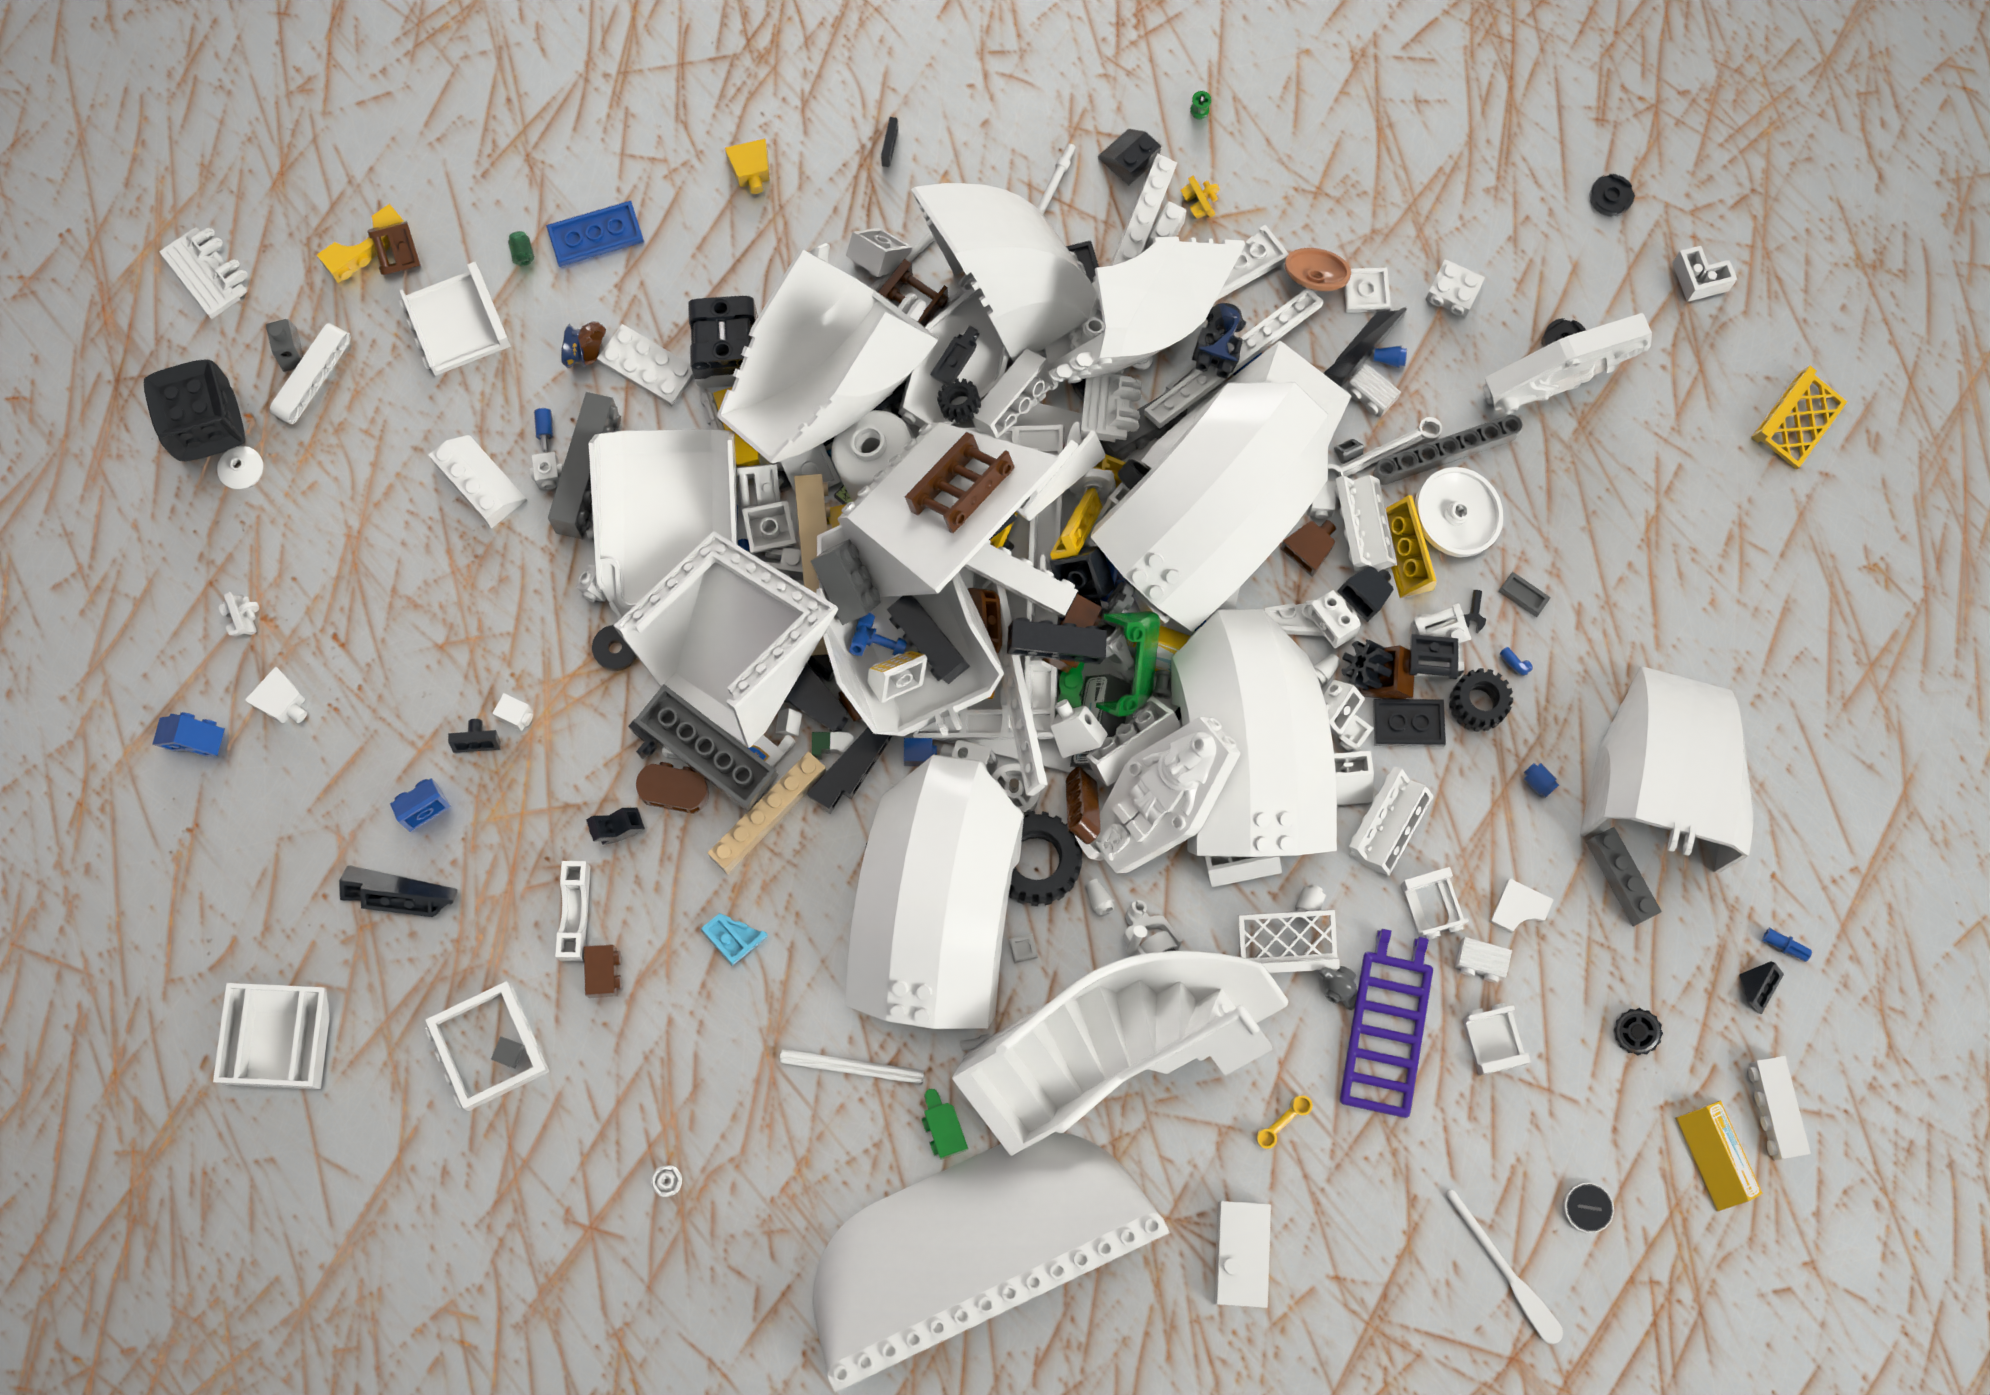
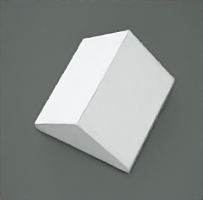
(788, 722)

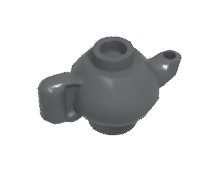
(1340, 986)

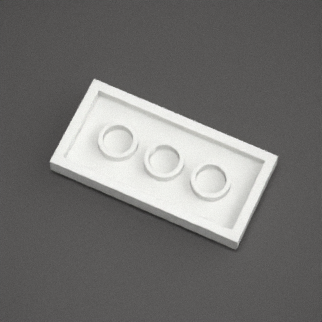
(646, 365)

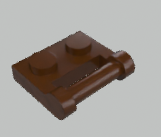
(401, 245)

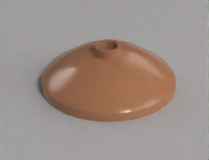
(1317, 269)

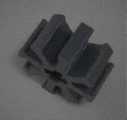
(1367, 664)

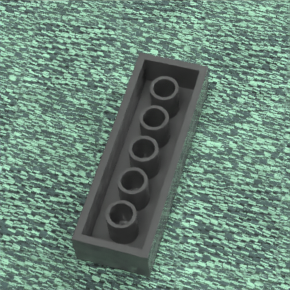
(573, 495)
(706, 748)

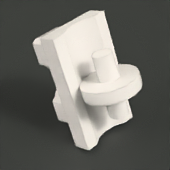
(242, 613)

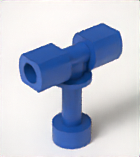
(866, 635)

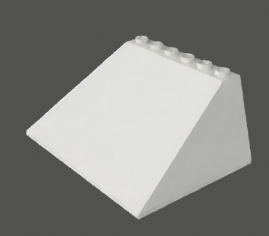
(918, 552)
(727, 635)

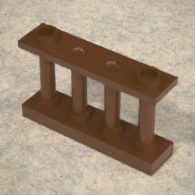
(904, 275)
(946, 469)

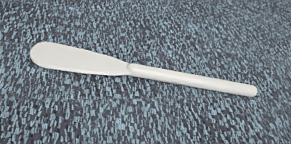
(1533, 1307)

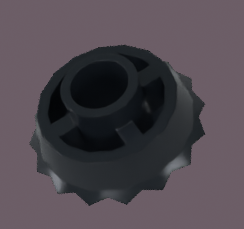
(1638, 1031)

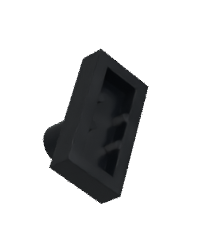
(474, 739)

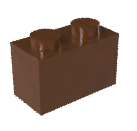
(601, 971)

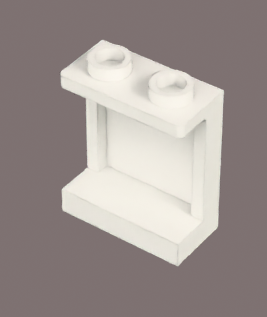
(1495, 1039)

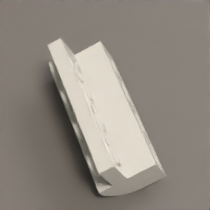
(1365, 523)
(1390, 822)

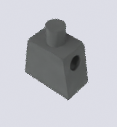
(285, 338)

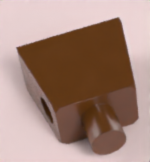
(1310, 545)

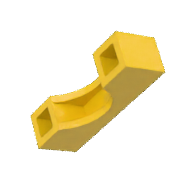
(344, 260)

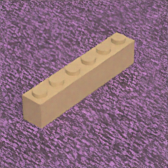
(767, 812)

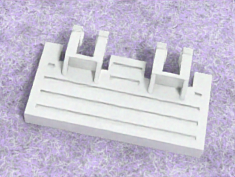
(204, 274)
(1107, 406)

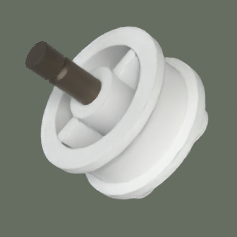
(1011, 780)

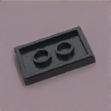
(1409, 722)

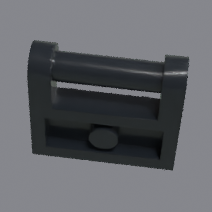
(1433, 649)

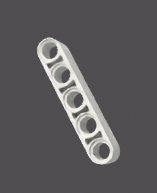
(310, 373)

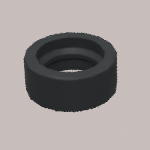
(1132, 473)

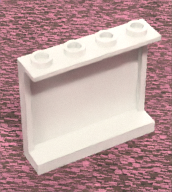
(455, 321)

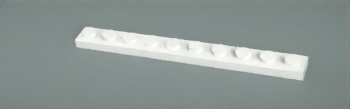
(1253, 343)
(1019, 705)

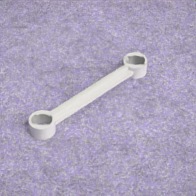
(1387, 449)

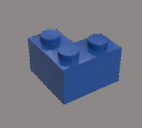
(188, 734)

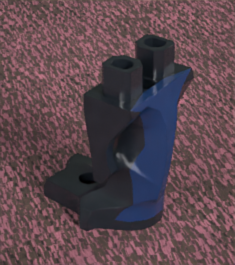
(1216, 352)

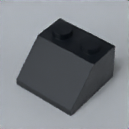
(1130, 154)

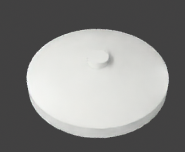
(1459, 512)

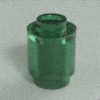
(520, 248)

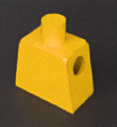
(749, 164)

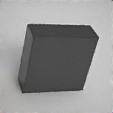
(507, 1052)

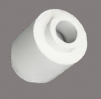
(1310, 899)

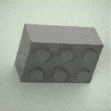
(846, 581)

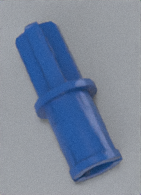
(1787, 945)

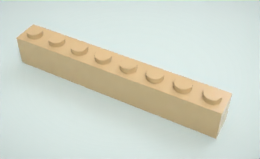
(811, 522)

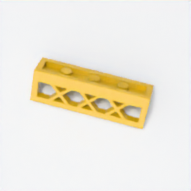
(1078, 526)

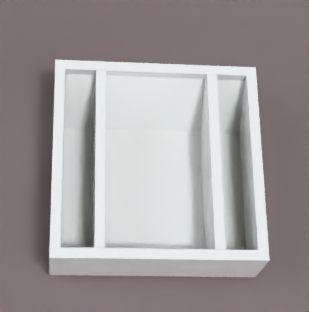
(272, 1036)

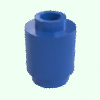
(1541, 779)

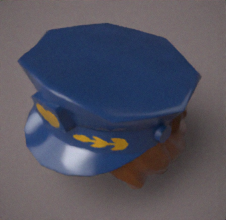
(582, 344)

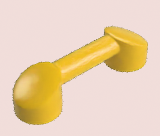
(1298, 1106)

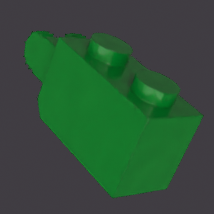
(944, 1127)

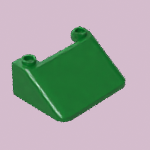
(1143, 629)

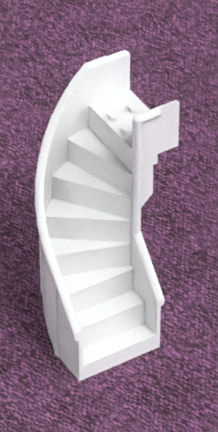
(1111, 1026)

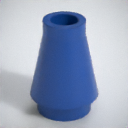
(1391, 356)

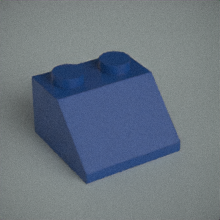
(419, 804)

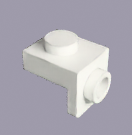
(1355, 734)

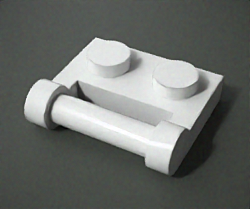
(765, 485)
(1452, 629)

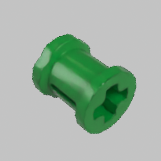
(1203, 105)

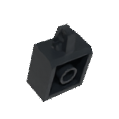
(1087, 572)

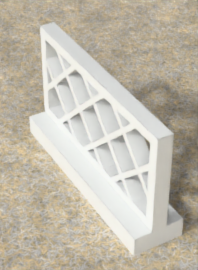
(1293, 962)

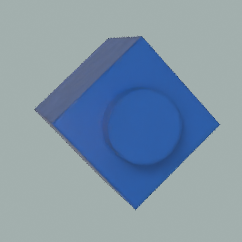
(918, 750)

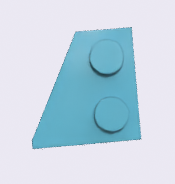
(732, 937)

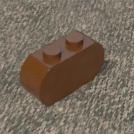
(988, 606)
(672, 788)

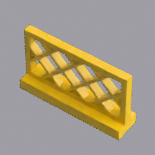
(1788, 402)

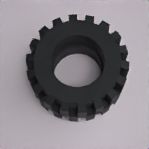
(1493, 687)

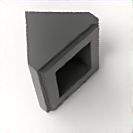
(1349, 450)

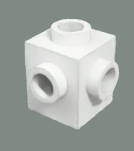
(546, 470)
(589, 586)

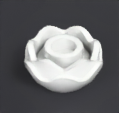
(659, 1177)

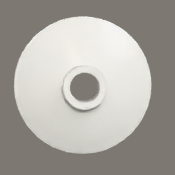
(243, 476)

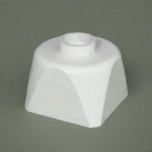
(867, 448)

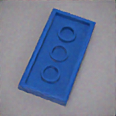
(595, 233)

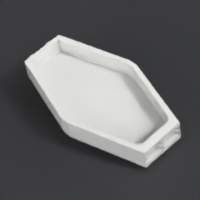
(1567, 363)
(984, 367)
(1165, 794)

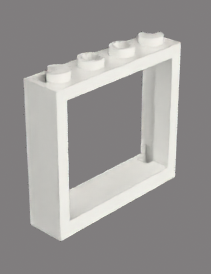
(443, 1055)

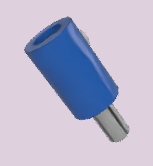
(543, 427)

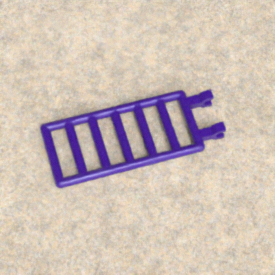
(1417, 964)

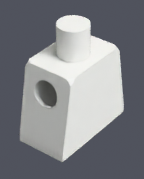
(278, 698)
(1076, 729)
(972, 751)

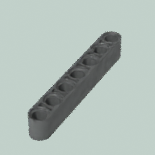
(1454, 442)

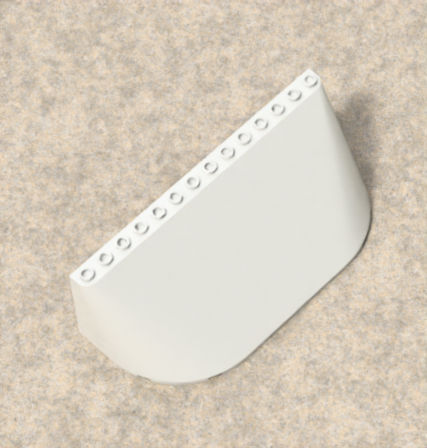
(971, 1249)

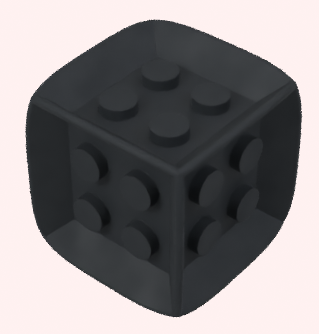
(194, 410)

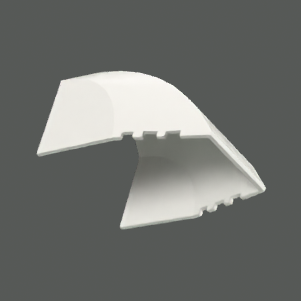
(1016, 261)
(821, 359)
(934, 700)
(1676, 765)

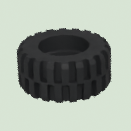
(1068, 869)

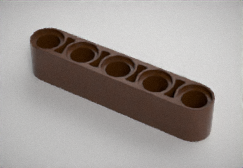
(1082, 805)

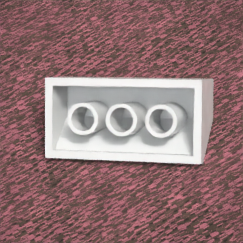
(477, 479)

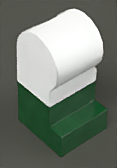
(830, 743)

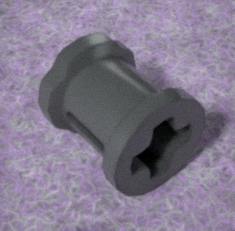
(1163, 684)

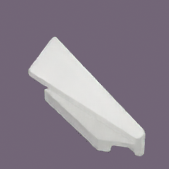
(1075, 464)

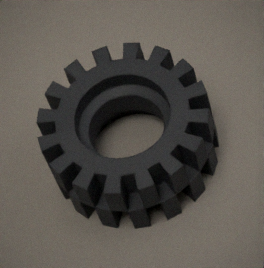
(962, 410)

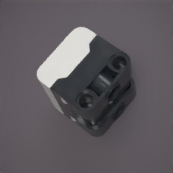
(718, 337)

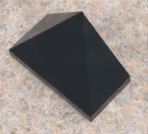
(1761, 984)

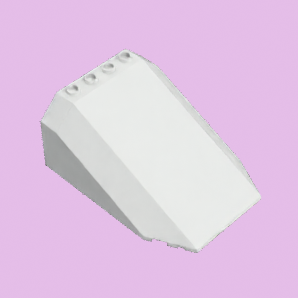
(656, 503)

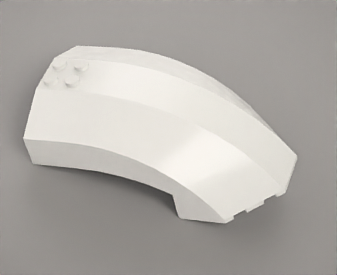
(1219, 498)
(1273, 707)
(934, 898)

